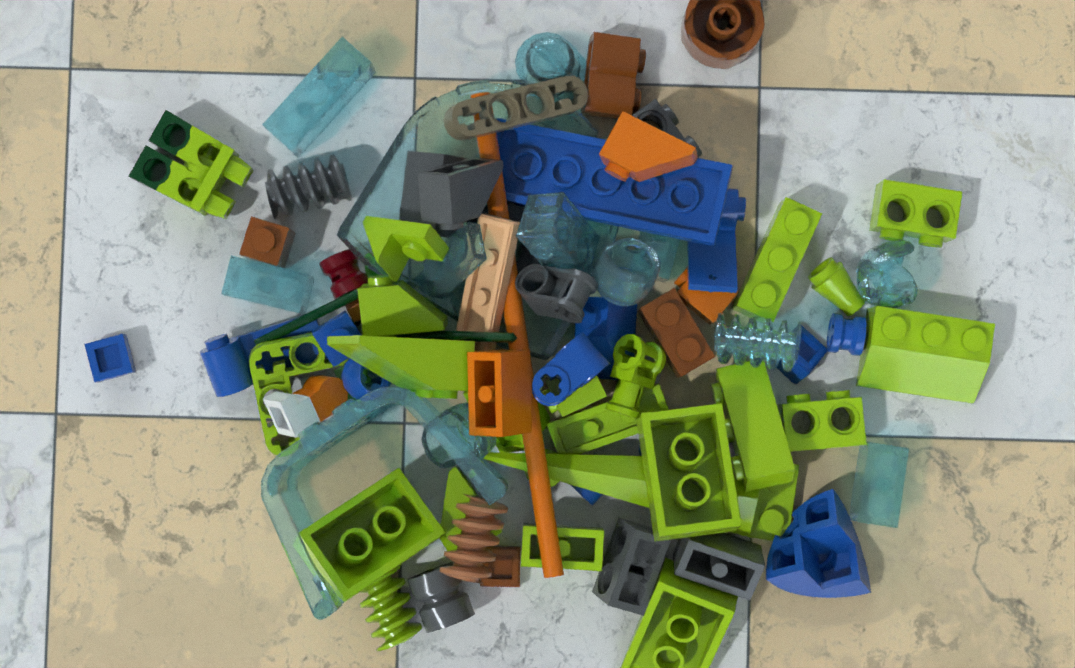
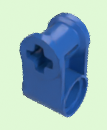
(573, 366)

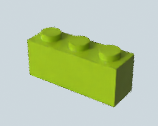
(776, 260)
(753, 426)

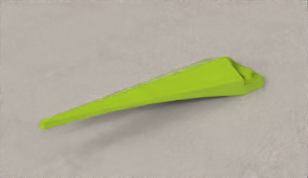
(762, 511)

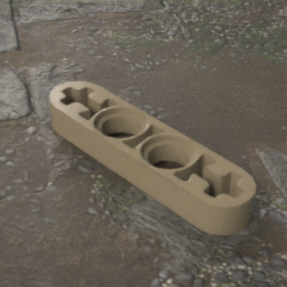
(515, 103)

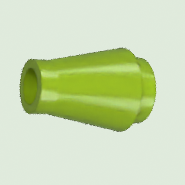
(835, 285)

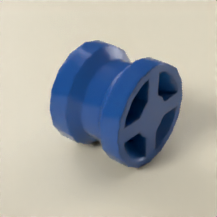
(846, 334)

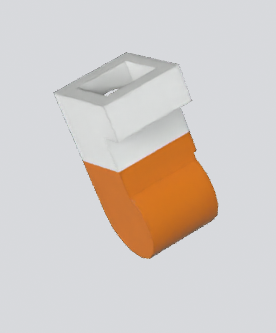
(307, 405)

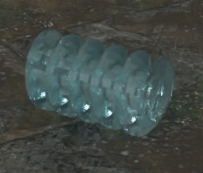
(756, 343)

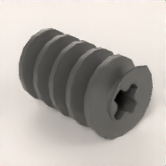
(307, 185)

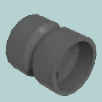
(441, 597)

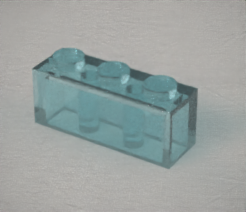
(320, 97)

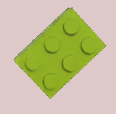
(688, 472)

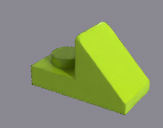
(399, 240)

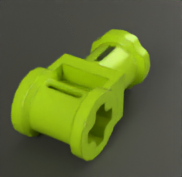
(634, 373)

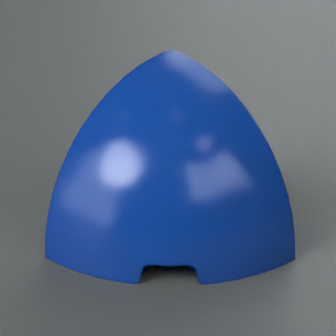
(819, 552)

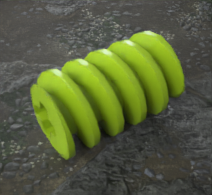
(390, 611)

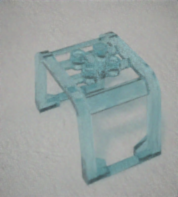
(281, 476)

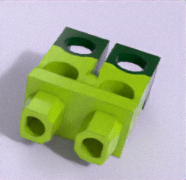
(204, 167)

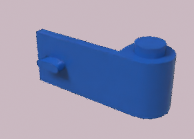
(716, 267)
(228, 359)

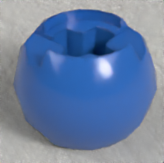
(355, 381)

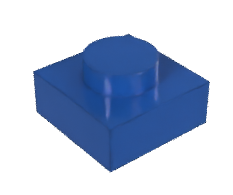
(337, 326)
(110, 358)

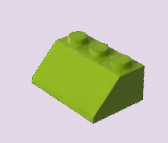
(925, 354)
(370, 535)

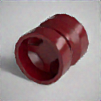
(343, 272)

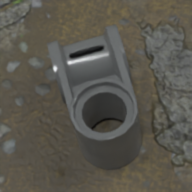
(556, 291)

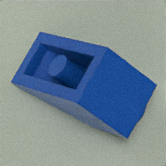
(604, 326)

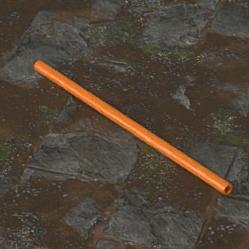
(533, 441)

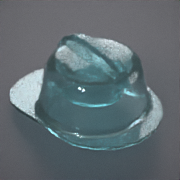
(547, 58)

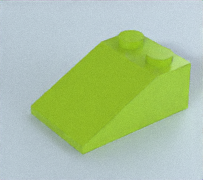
(427, 365)
(680, 624)

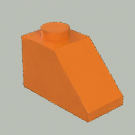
(643, 150)

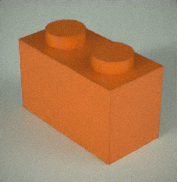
(499, 392)

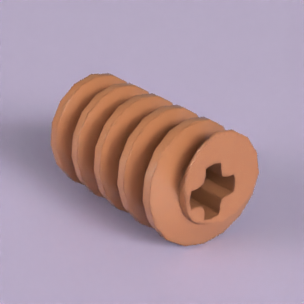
(474, 539)

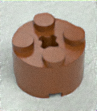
(718, 47)

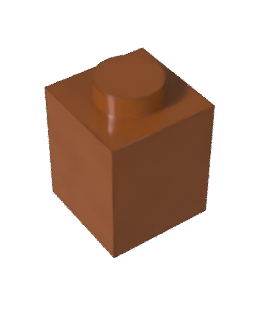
(267, 242)

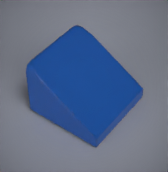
(809, 355)

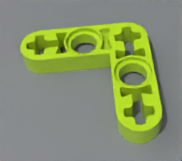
(279, 378)

